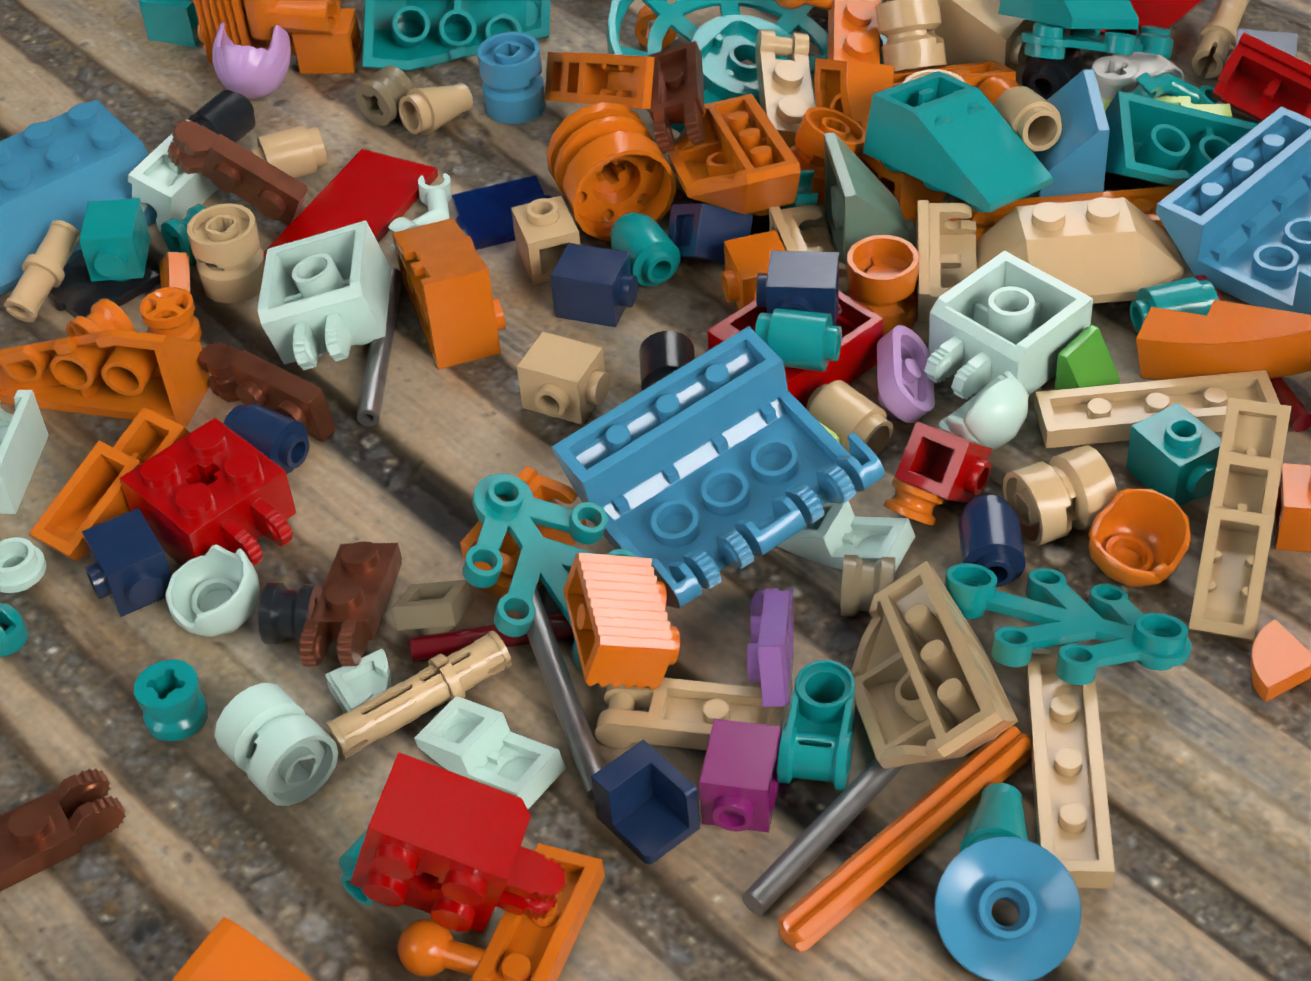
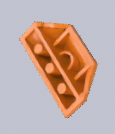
(740, 162)

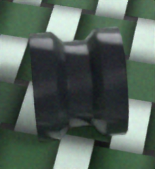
(285, 611)

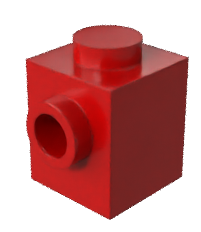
(945, 463)

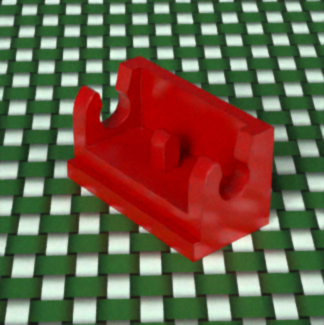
(1264, 79)

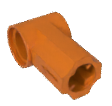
(293, 16)

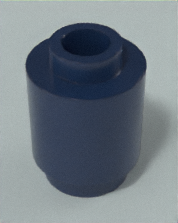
(271, 433)
(992, 537)

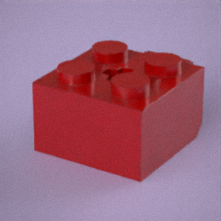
(211, 493)
(453, 850)

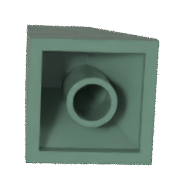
(857, 201)

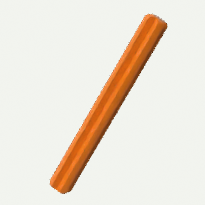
(902, 840)

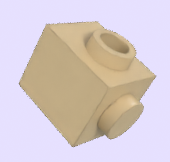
(542, 235)
(563, 378)

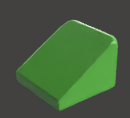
(1085, 362)

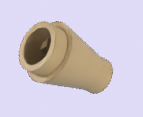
(432, 107)

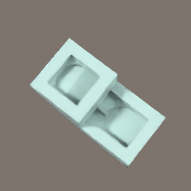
(844, 533)
(482, 748)

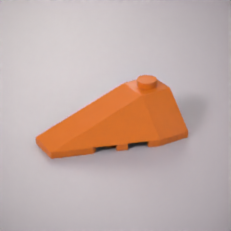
(109, 374)

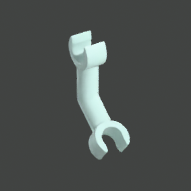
(436, 200)

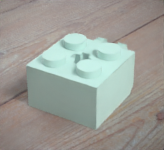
(325, 294)
(1003, 322)

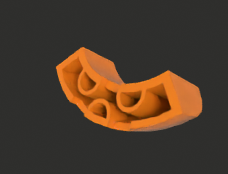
(849, 89)

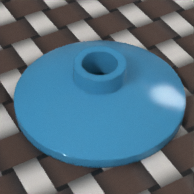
(1031, 881)

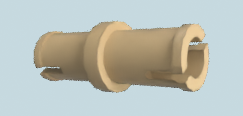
(42, 271)

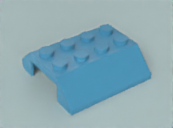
(55, 172)
(1250, 216)
(712, 466)

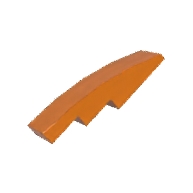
(599, 78)

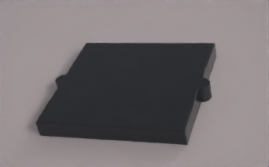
(79, 294)

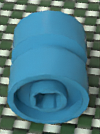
(511, 77)

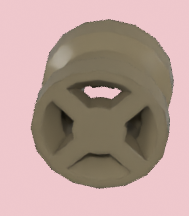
(381, 97)
(863, 581)

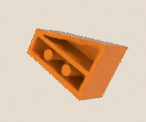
(449, 292)

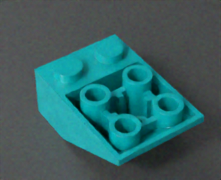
(952, 142)

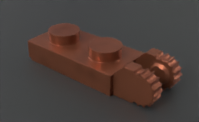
(677, 94)
(237, 171)
(255, 381)
(351, 602)
(39, 831)

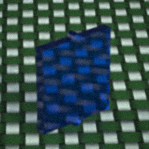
(487, 211)

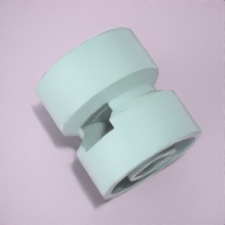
(276, 744)

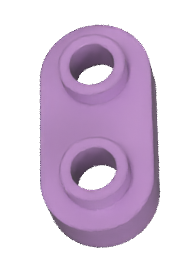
(902, 383)

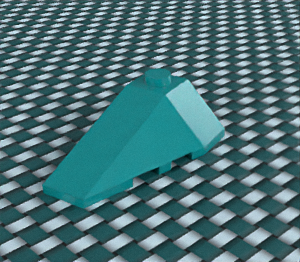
(442, 31)
(1165, 140)

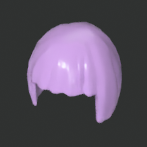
(249, 69)

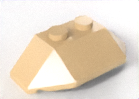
(1091, 245)
(925, 676)

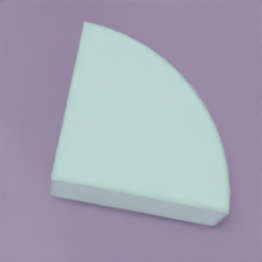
(360, 683)

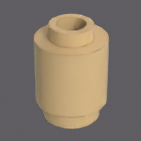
(1030, 117)
(293, 150)
(849, 411)

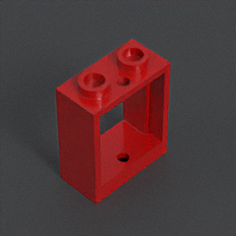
(857, 355)

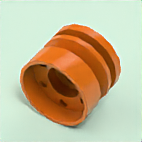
(609, 168)

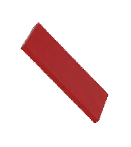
(367, 189)

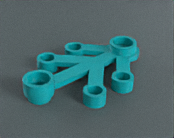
(1050, 42)
(538, 557)
(1065, 618)

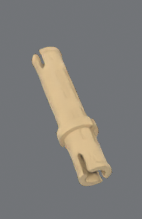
(1218, 37)
(419, 694)

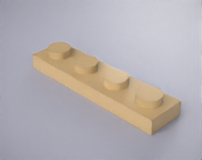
(1109, 411)
(1069, 774)

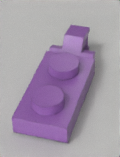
(772, 645)

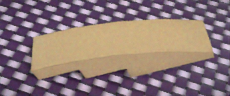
(1240, 519)

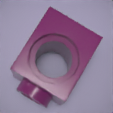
(740, 776)

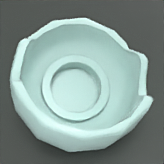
(992, 414)
(213, 592)

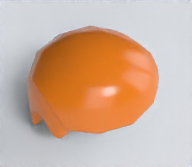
(1139, 537)

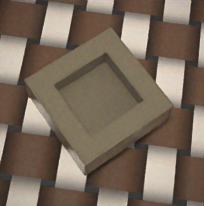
(432, 606)

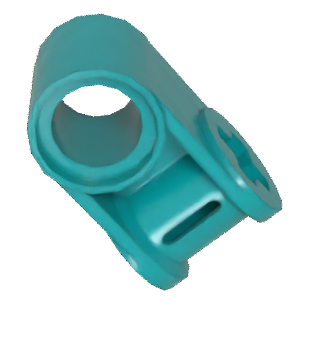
(819, 726)

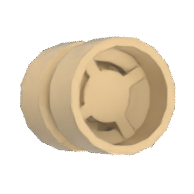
(911, 34)
(227, 252)
(1059, 494)

